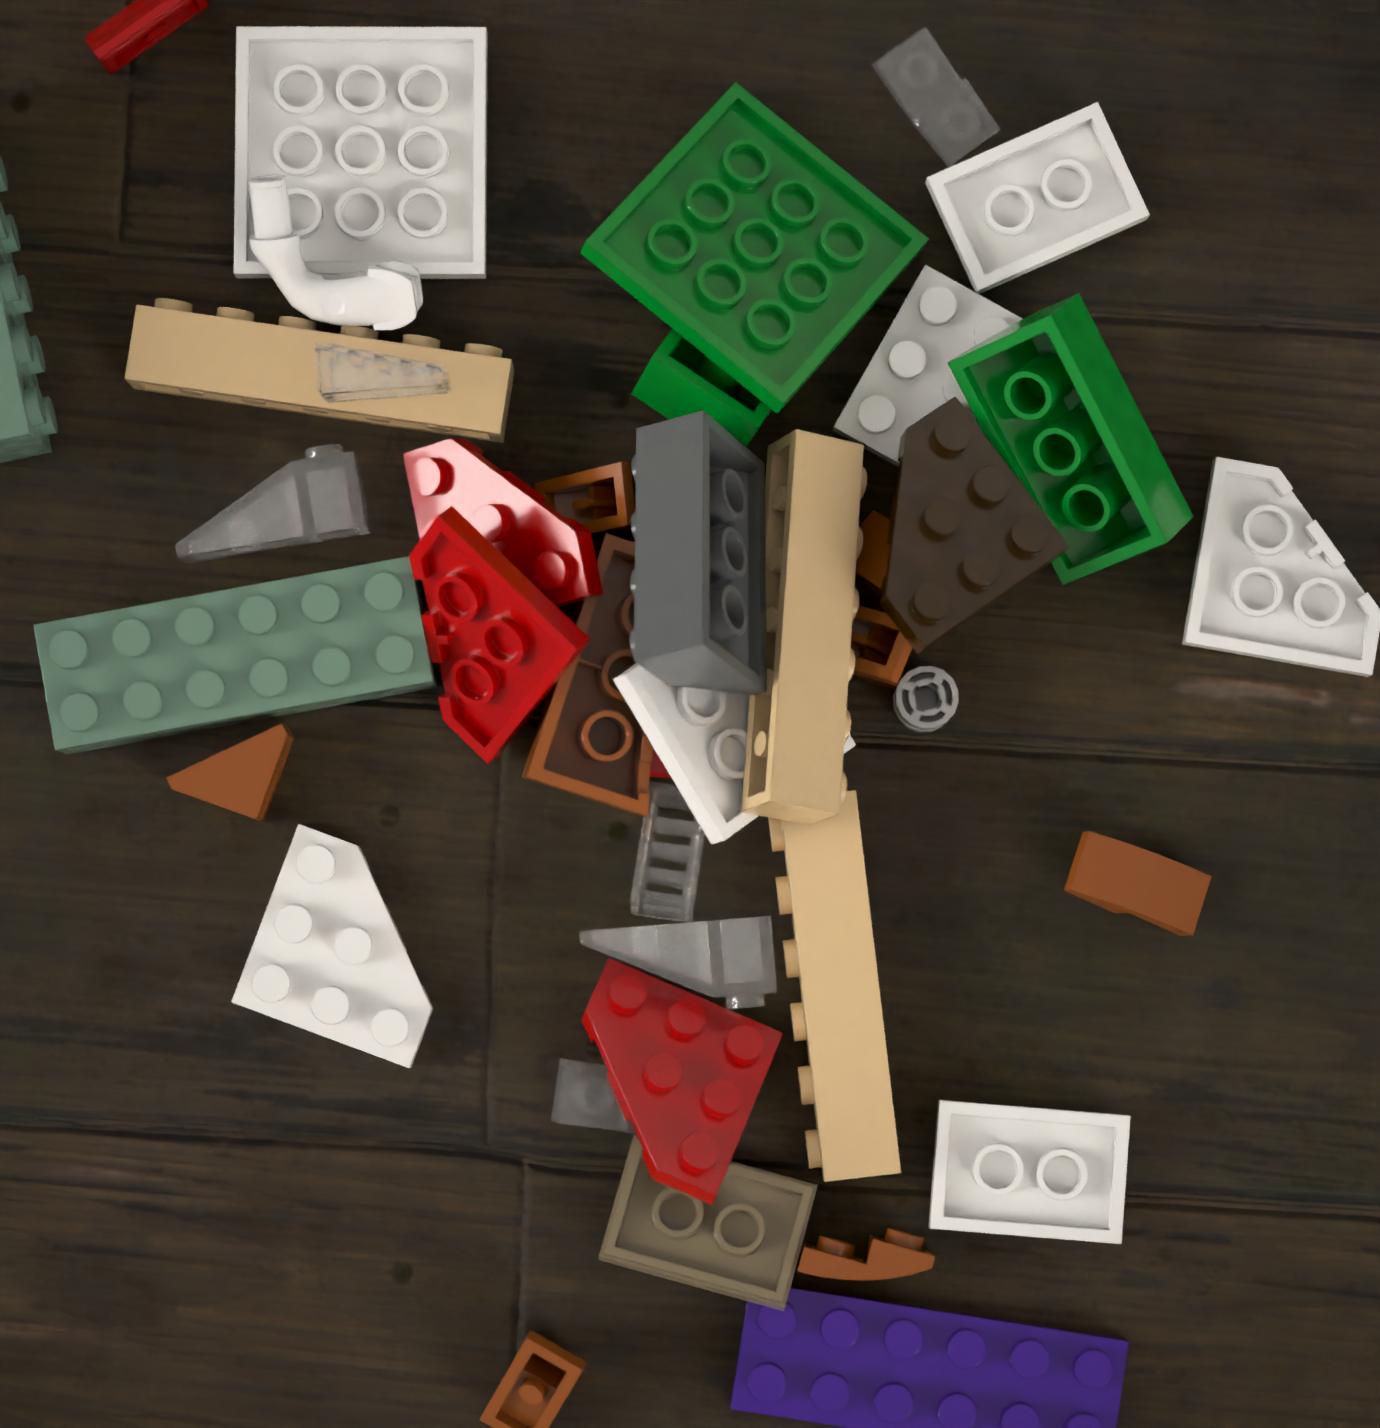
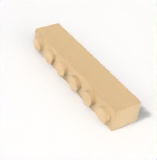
(275, 369)
(810, 605)
(838, 994)

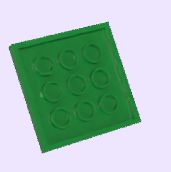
(754, 247)

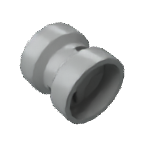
(919, 707)

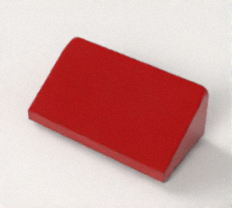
(138, 29)

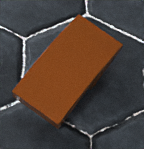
(1137, 883)
(884, 1258)

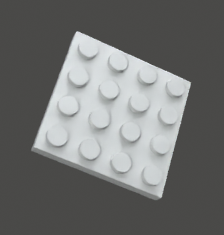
(373, 141)

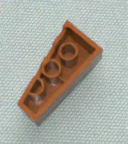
(586, 729)

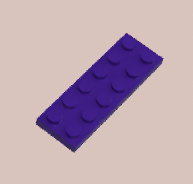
(921, 1367)

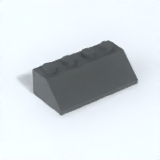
(699, 557)

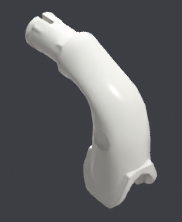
(379, 297)

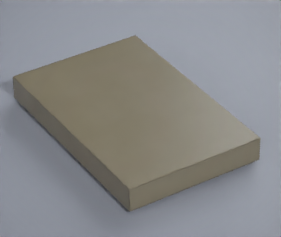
(735, 1247)

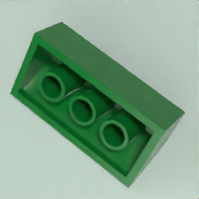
(1073, 436)

